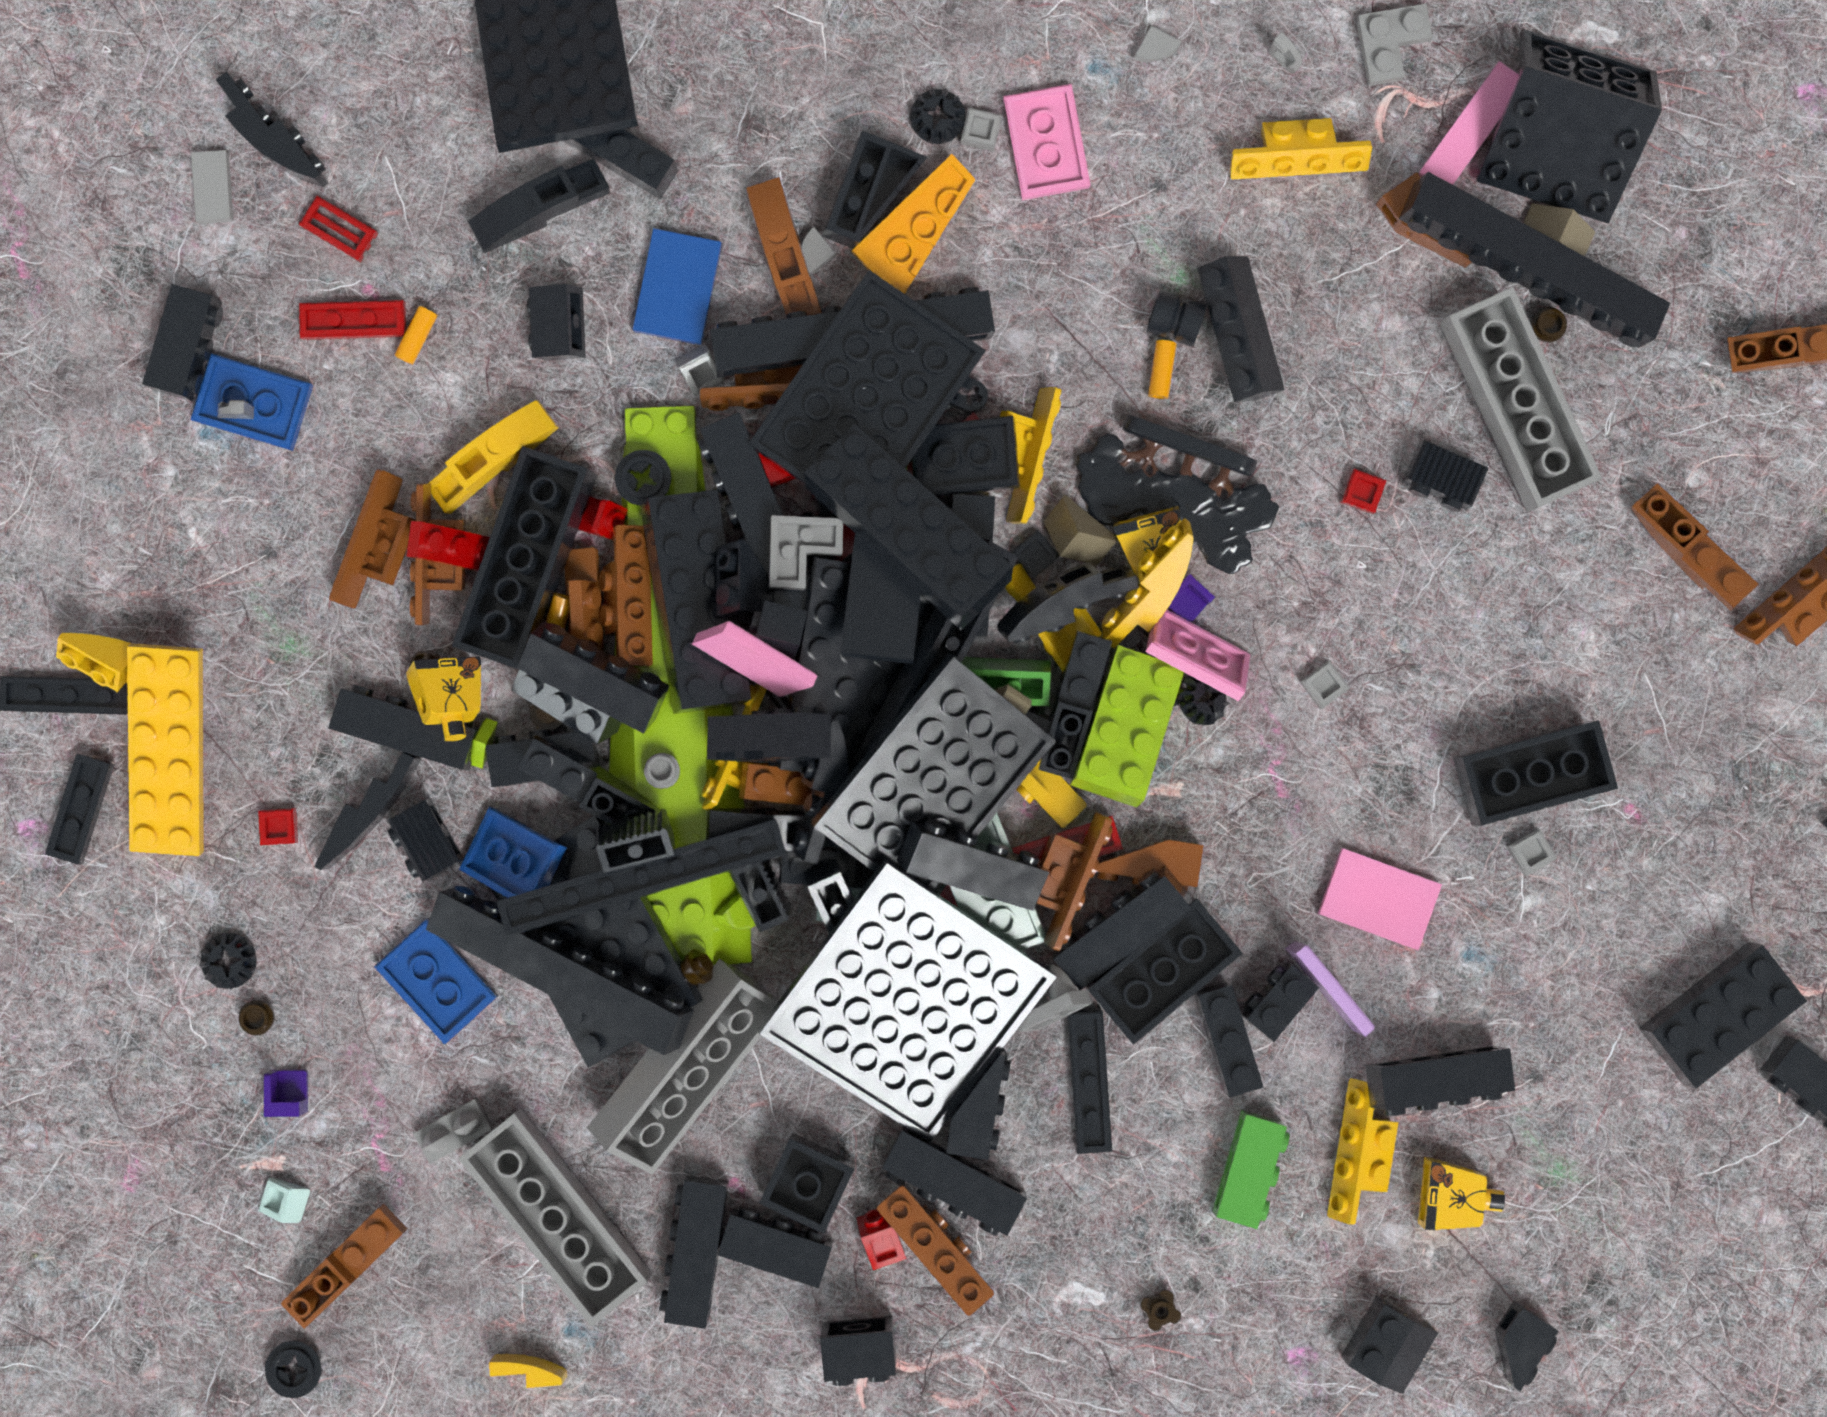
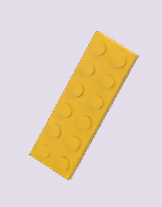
(165, 749)

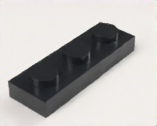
(79, 809)

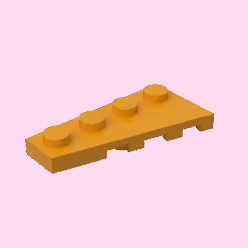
(912, 229)

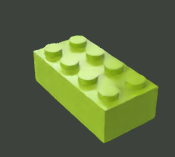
(1127, 726)

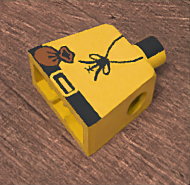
(1144, 533)
(447, 692)
(1455, 1196)

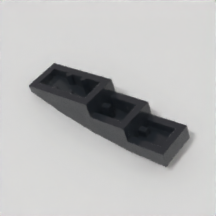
(358, 821)

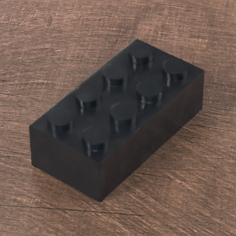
(1535, 773)
(1164, 972)
(1722, 1014)

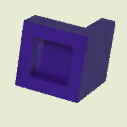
(1190, 599)
(285, 1093)

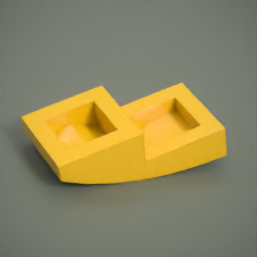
(537, 1370)

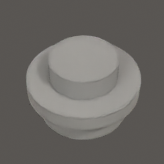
(662, 770)

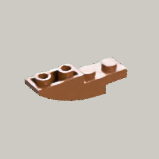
(783, 247)
(1778, 349)
(1691, 548)
(772, 785)
(344, 1266)

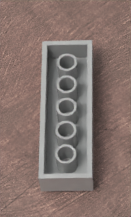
(1520, 399)
(672, 1089)
(556, 1217)

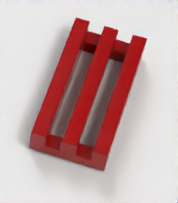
(363, 244)

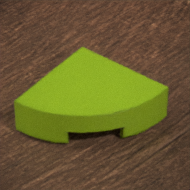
(484, 736)
(735, 914)

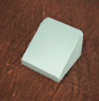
(284, 1201)

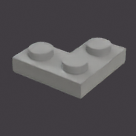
(1383, 34)
(794, 539)

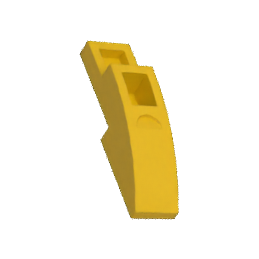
(490, 454)
(1159, 579)
(96, 656)

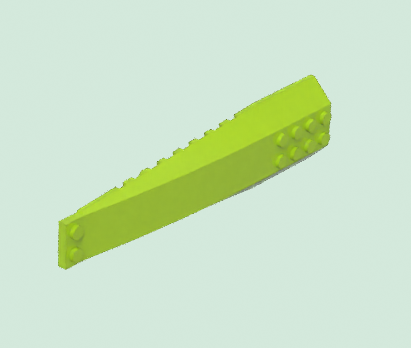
(690, 908)

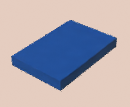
(677, 286)
(276, 400)
(511, 855)
(436, 982)

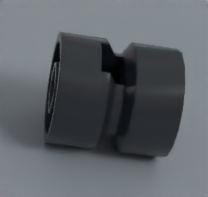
(1176, 318)

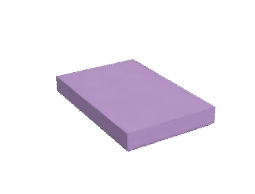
(1330, 988)

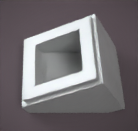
(699, 369)

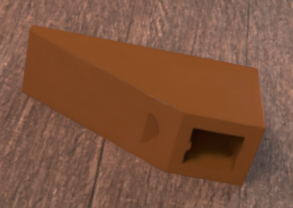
(1391, 206)
(1179, 857)

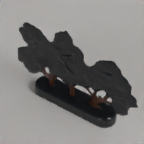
(1216, 524)

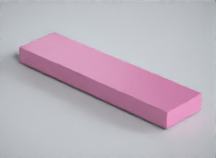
(1472, 125)

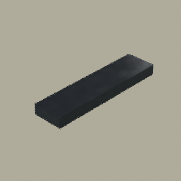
(61, 696)
(1089, 1082)

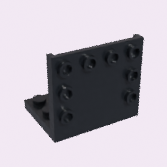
(1572, 127)

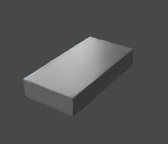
(212, 187)

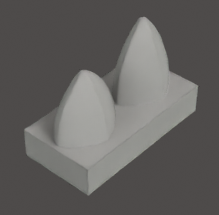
(1063, 1002)
(453, 1130)

